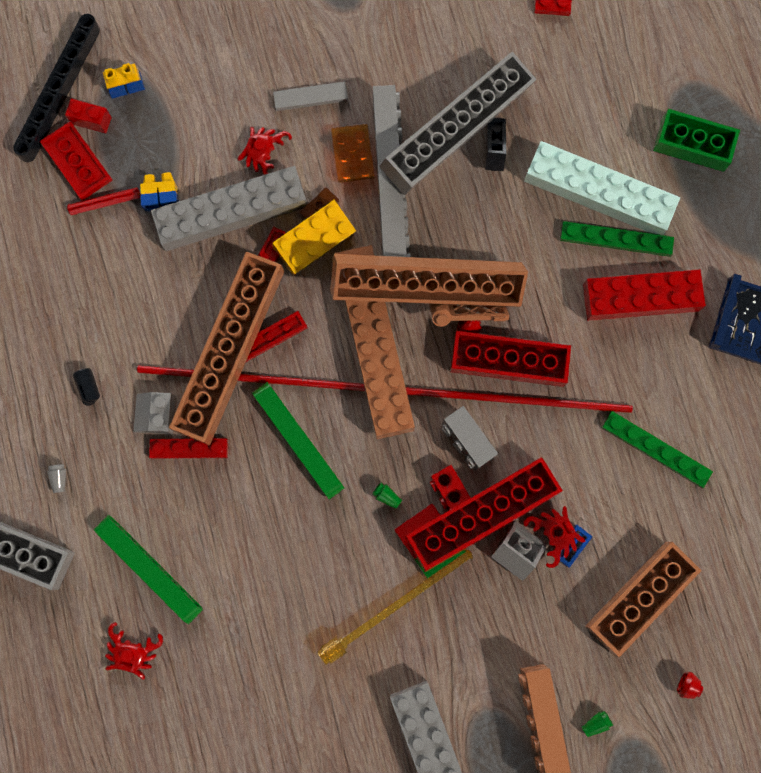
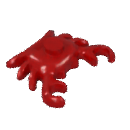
(260, 146)
(559, 532)
(130, 656)

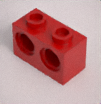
(454, 485)

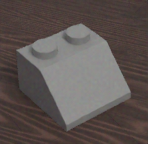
(154, 413)
(519, 551)

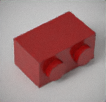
(88, 116)

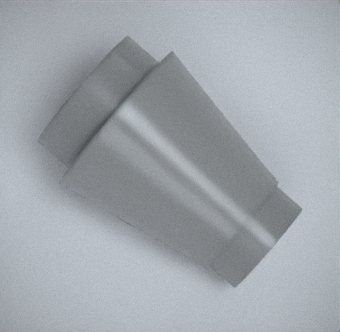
(57, 477)

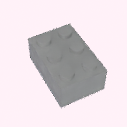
(468, 438)

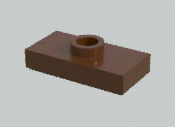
(318, 203)

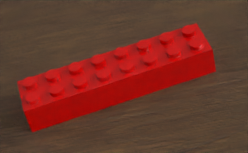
(483, 514)

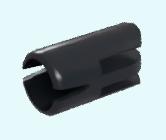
(86, 386)

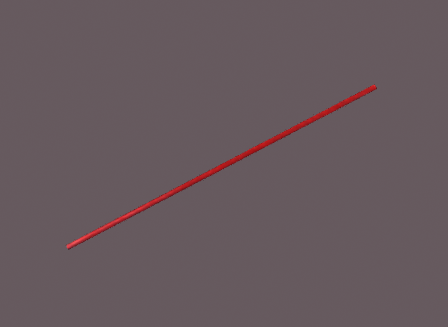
(410, 391)

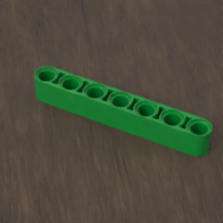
(298, 440)
(148, 569)

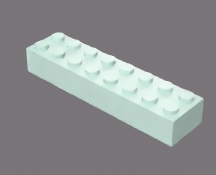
(602, 189)

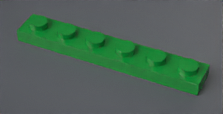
(617, 239)
(657, 449)

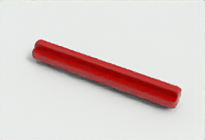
(103, 201)

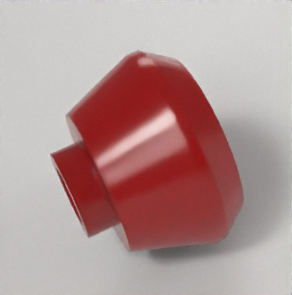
(469, 326)
(689, 686)

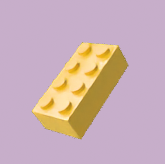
(313, 237)

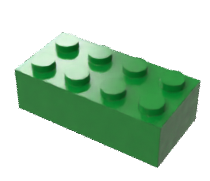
(696, 140)

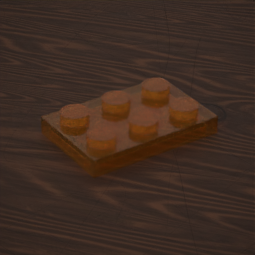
(352, 153)

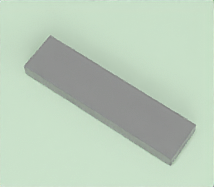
(310, 96)

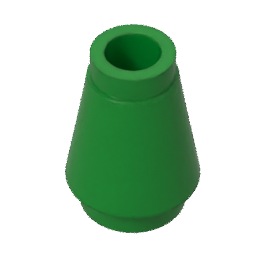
(386, 495)
(597, 724)

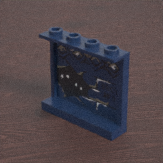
(739, 321)

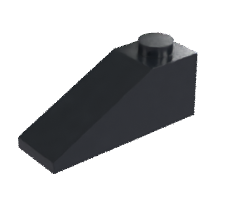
(495, 145)

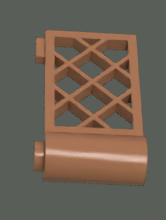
(444, 313)

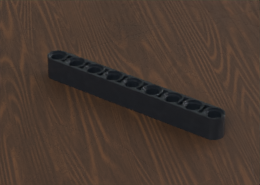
(57, 96)

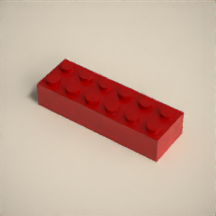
(643, 295)
(510, 359)

